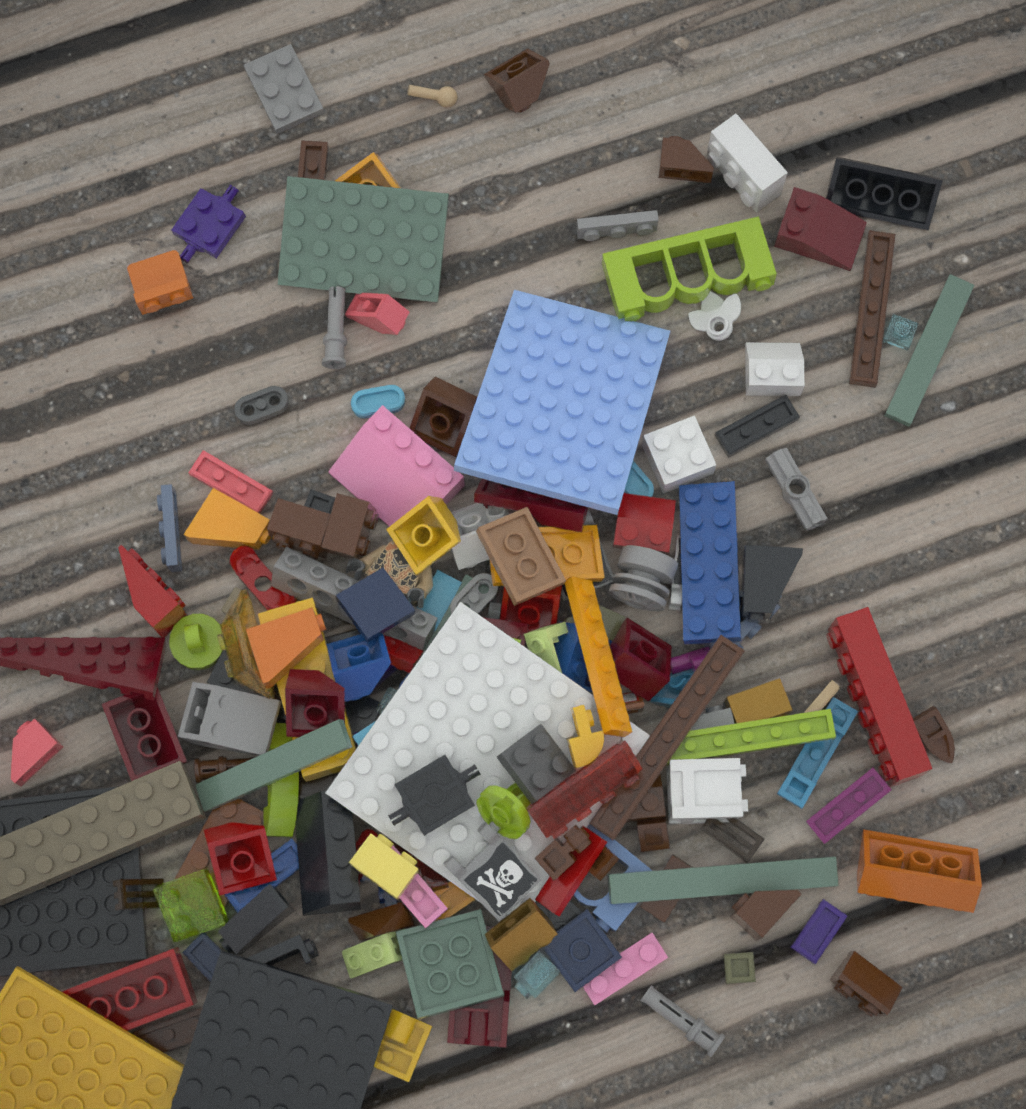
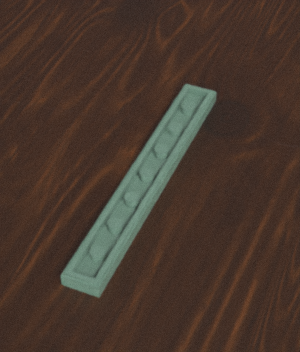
(722, 880)

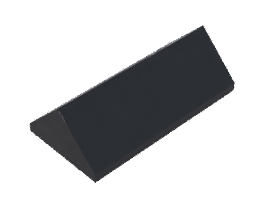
(884, 193)

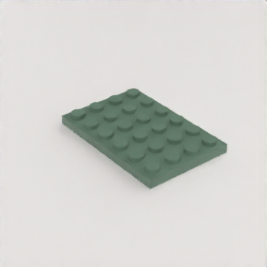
(363, 238)

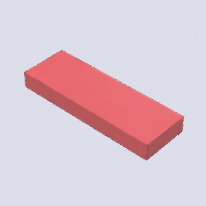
(230, 482)

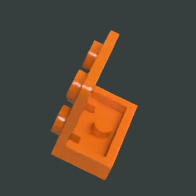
(159, 282)

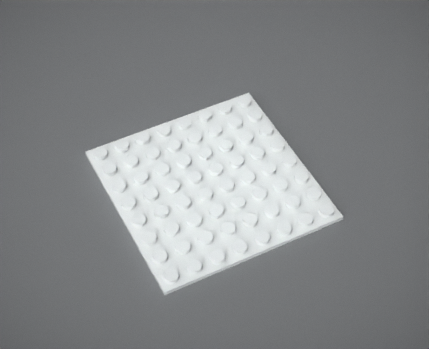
(469, 702)

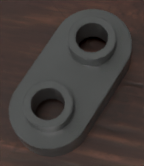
(260, 402)

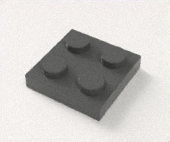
(536, 763)

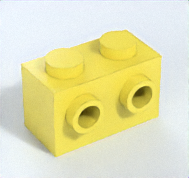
(384, 865)

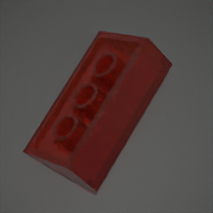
(584, 789)

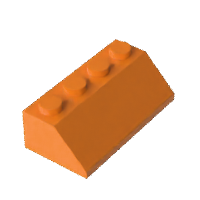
(919, 871)

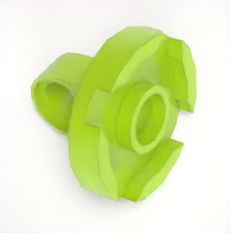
(196, 641)
(505, 809)

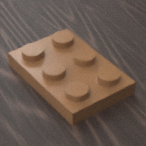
(520, 556)

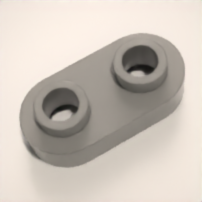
(472, 597)

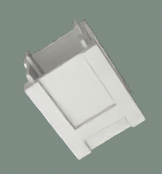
(705, 790)

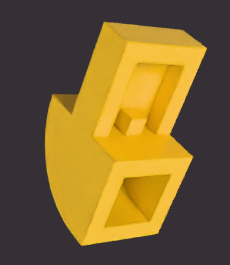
(586, 745)

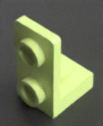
(541, 642)
(372, 954)

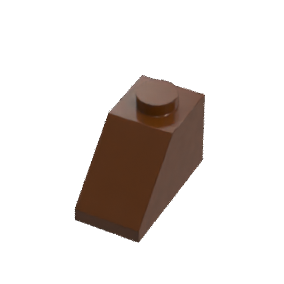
(683, 161)

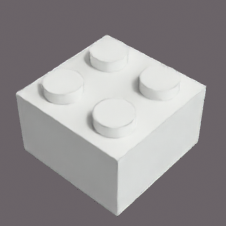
(678, 454)

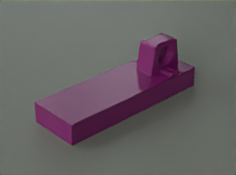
(848, 805)

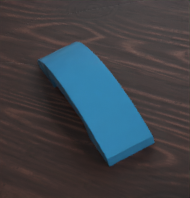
(814, 757)

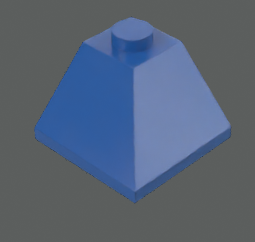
(358, 664)

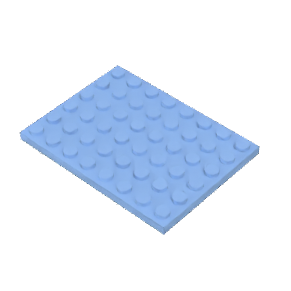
(563, 402)

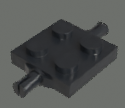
(434, 795)

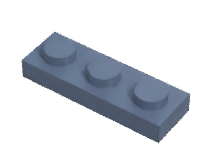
(170, 528)

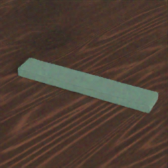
(929, 350)
(274, 765)

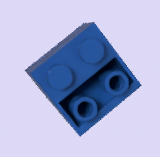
(572, 658)

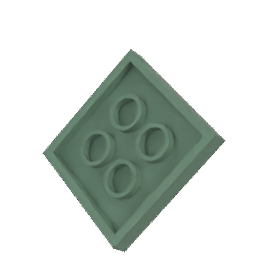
(449, 964)

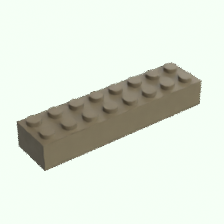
(97, 831)

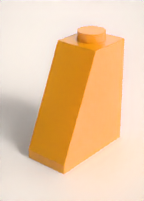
(227, 524)

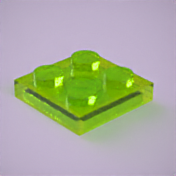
(190, 905)

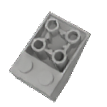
(229, 719)

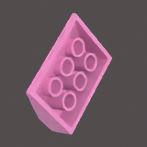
(394, 468)

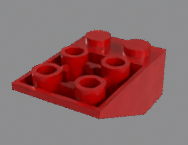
(148, 593)

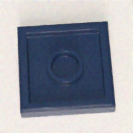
(375, 604)
(581, 950)

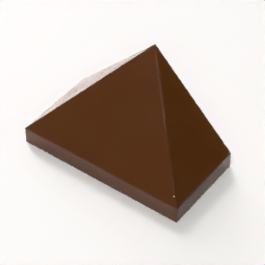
(381, 921)

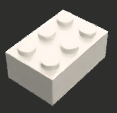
(745, 163)

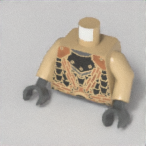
(392, 560)

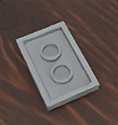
(283, 89)

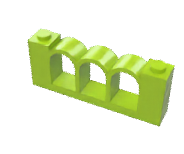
(750, 247)

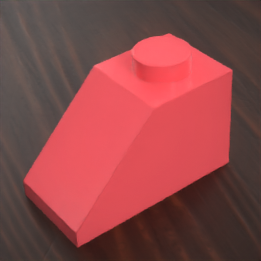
(378, 312)
(31, 750)

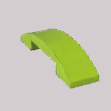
(282, 795)

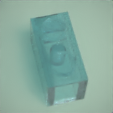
(535, 976)

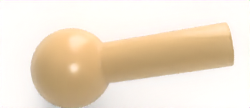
(445, 96)

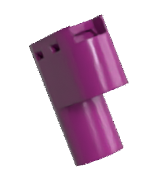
(688, 660)

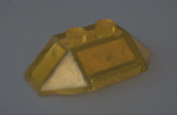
(235, 641)

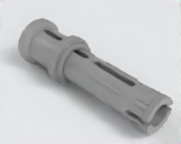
(334, 339)
(695, 1029)

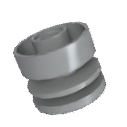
(643, 576)

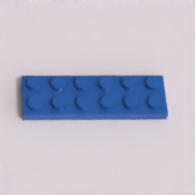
(709, 562)

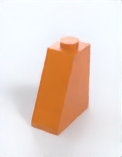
(284, 643)

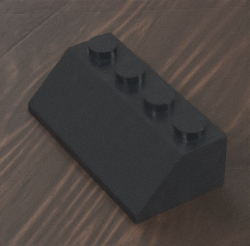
(324, 854)

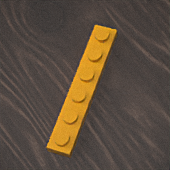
(598, 657)

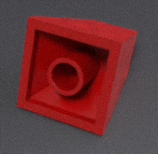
(239, 856)

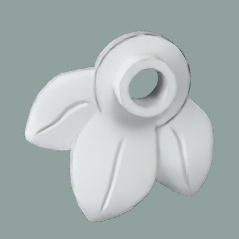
(716, 312)

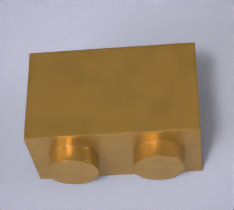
(759, 702)
(521, 934)

